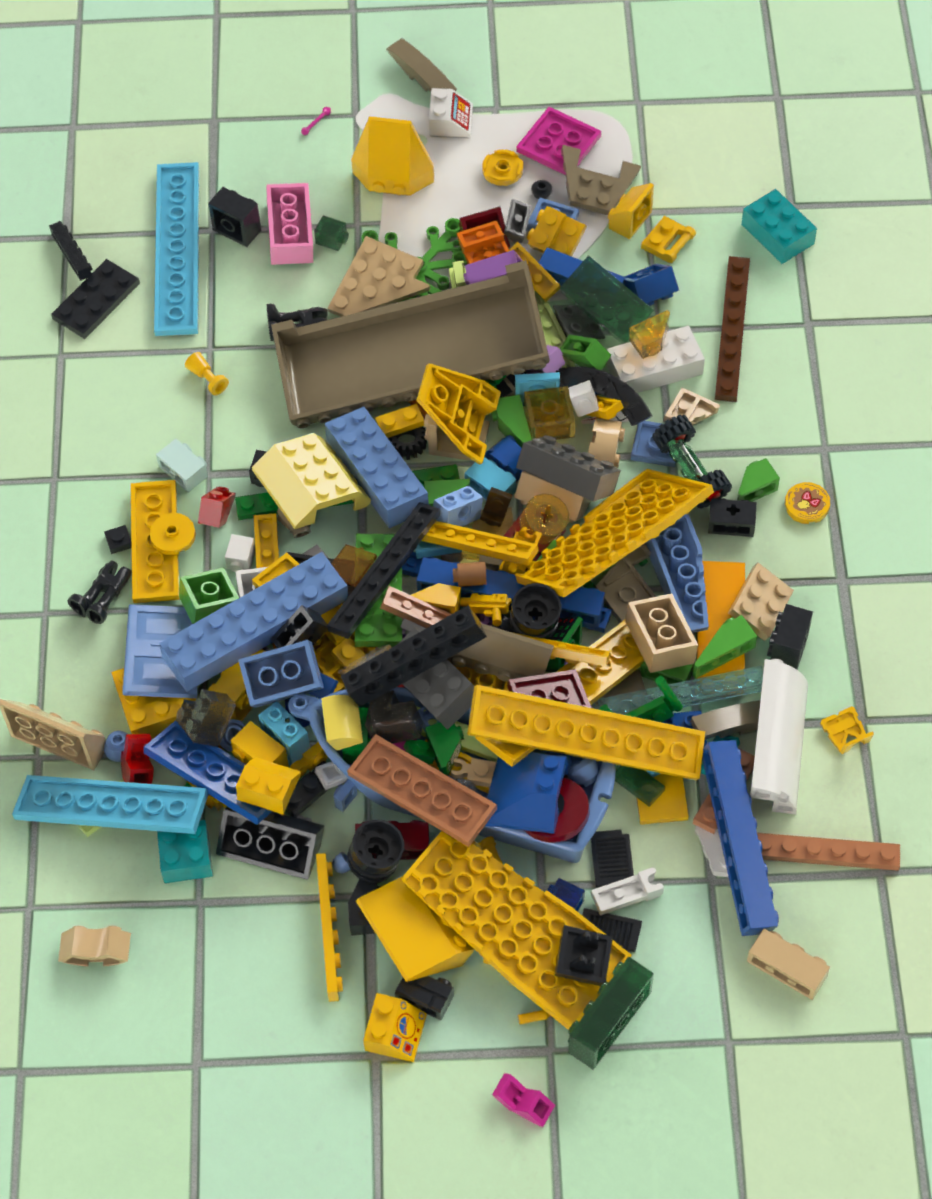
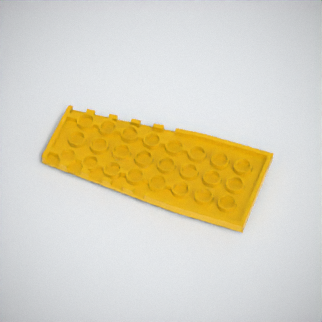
(615, 529)
(506, 922)

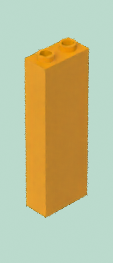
(722, 586)

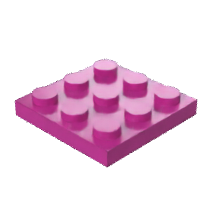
(551, 132)

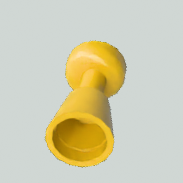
(199, 366)

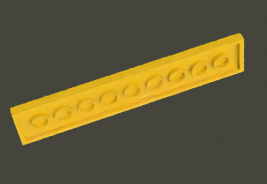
(596, 682)
(586, 732)

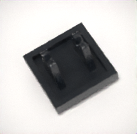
(583, 955)

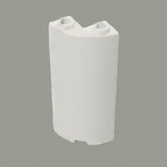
(780, 736)

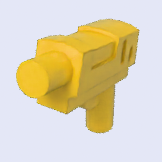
(489, 605)

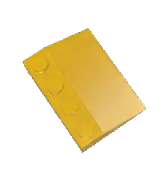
(413, 932)

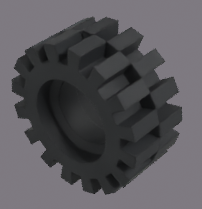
(413, 447)

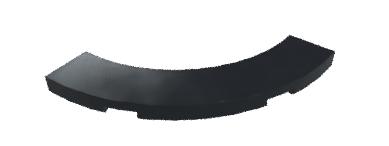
(609, 386)

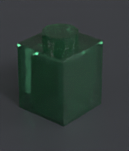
(331, 233)

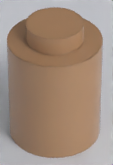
(470, 574)

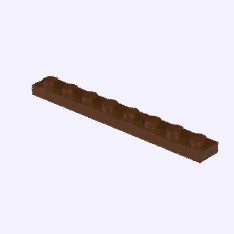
(732, 329)

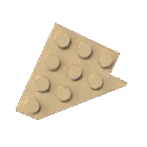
(377, 279)

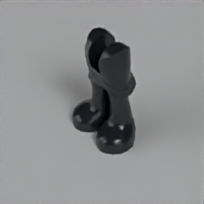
(304, 317)
(106, 583)

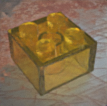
(550, 413)

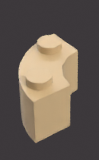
(606, 440)
(94, 945)

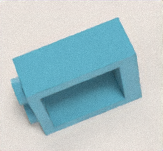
(289, 735)

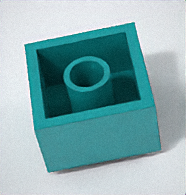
(185, 855)

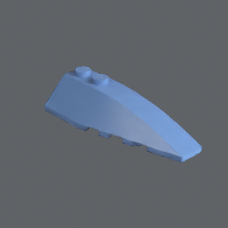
(680, 570)

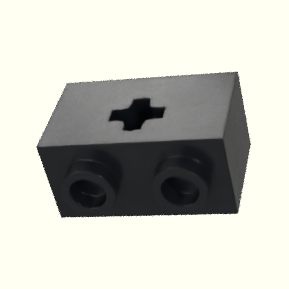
(732, 517)
(301, 626)

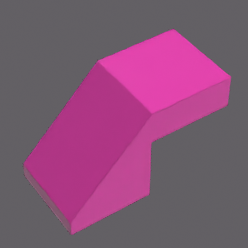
(524, 1102)

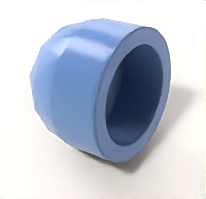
(340, 863)

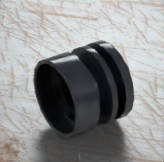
(535, 601)
(377, 838)

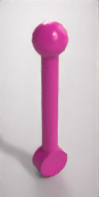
(326, 111)

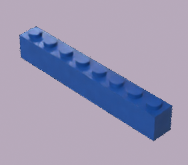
(580, 603)
(739, 838)

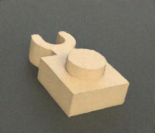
(478, 772)

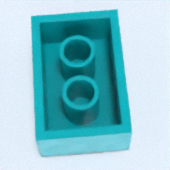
(778, 226)

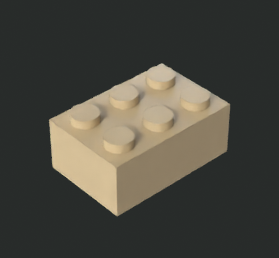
(661, 633)

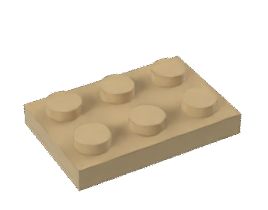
(761, 600)

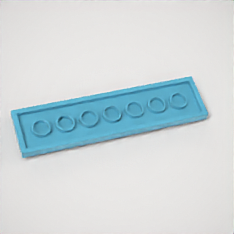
(111, 804)

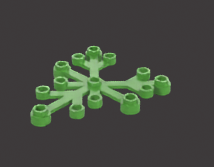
(437, 245)

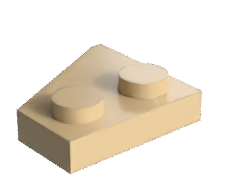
(691, 405)

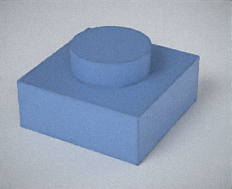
(344, 795)

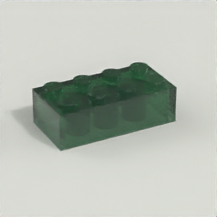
(605, 299)
(610, 1012)

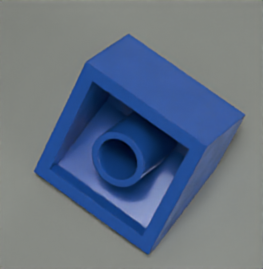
(652, 283)

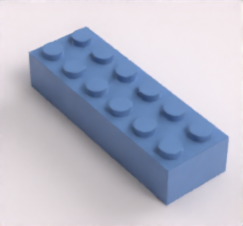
(376, 465)

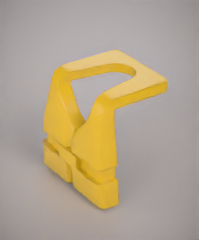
(845, 724)

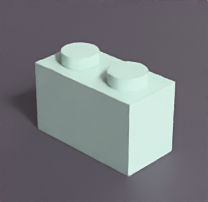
(182, 465)

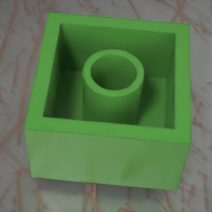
(206, 593)

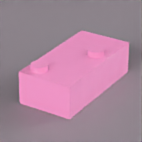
(289, 223)

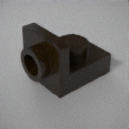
(496, 507)

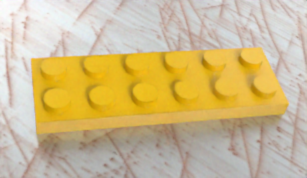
(153, 573)

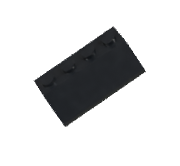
(275, 843)

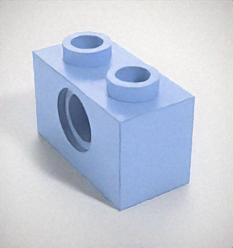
(459, 507)

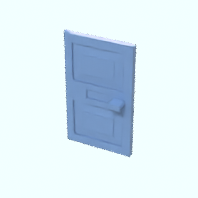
(144, 667)

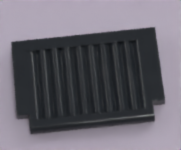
(611, 857)
(623, 929)

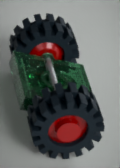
(672, 439)

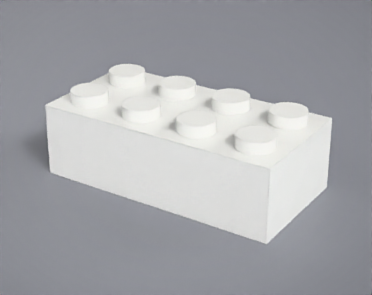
(675, 362)

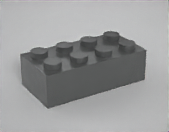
(568, 468)
(442, 690)

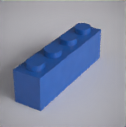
(562, 266)

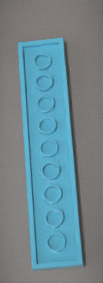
(177, 249)

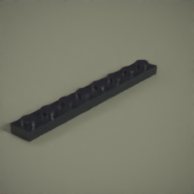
(383, 570)

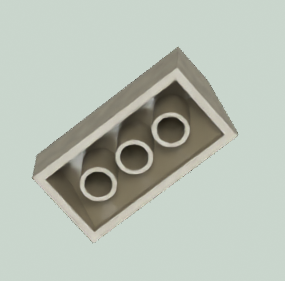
(505, 655)

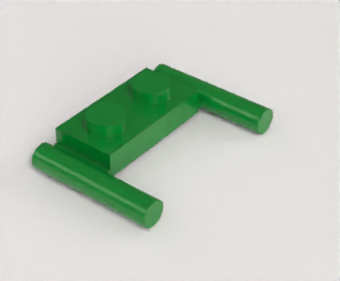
(658, 709)

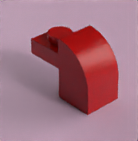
(134, 763)

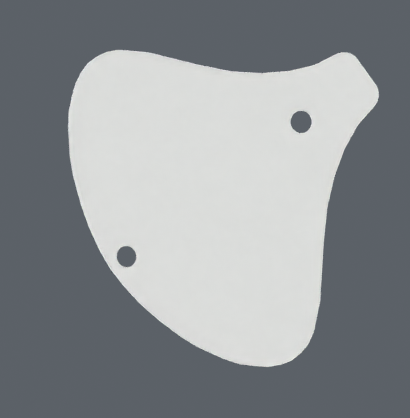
(461, 186)

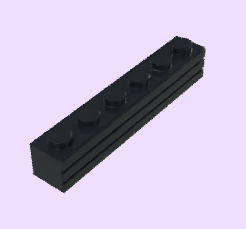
(71, 252)

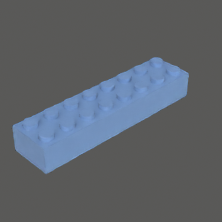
(251, 621)

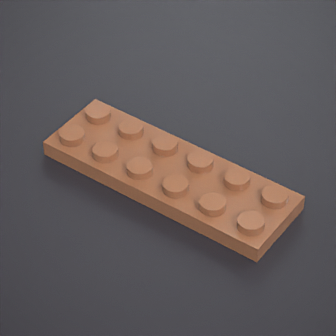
(422, 790)

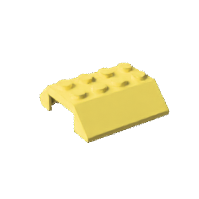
(307, 477)

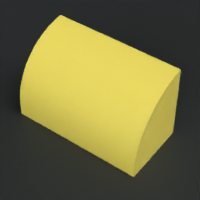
(341, 721)

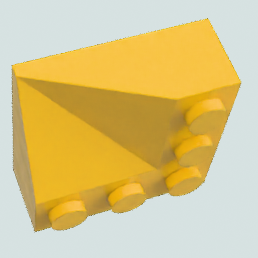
(147, 713)

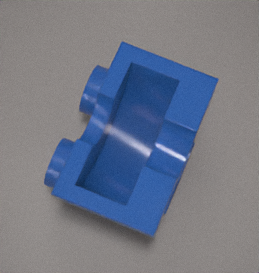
(506, 455)

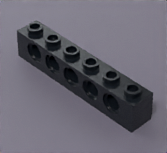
(413, 656)

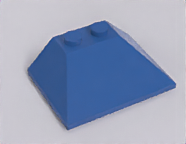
(528, 791)

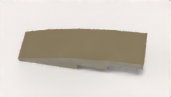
(418, 66)
(728, 720)

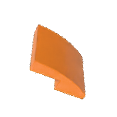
(482, 242)

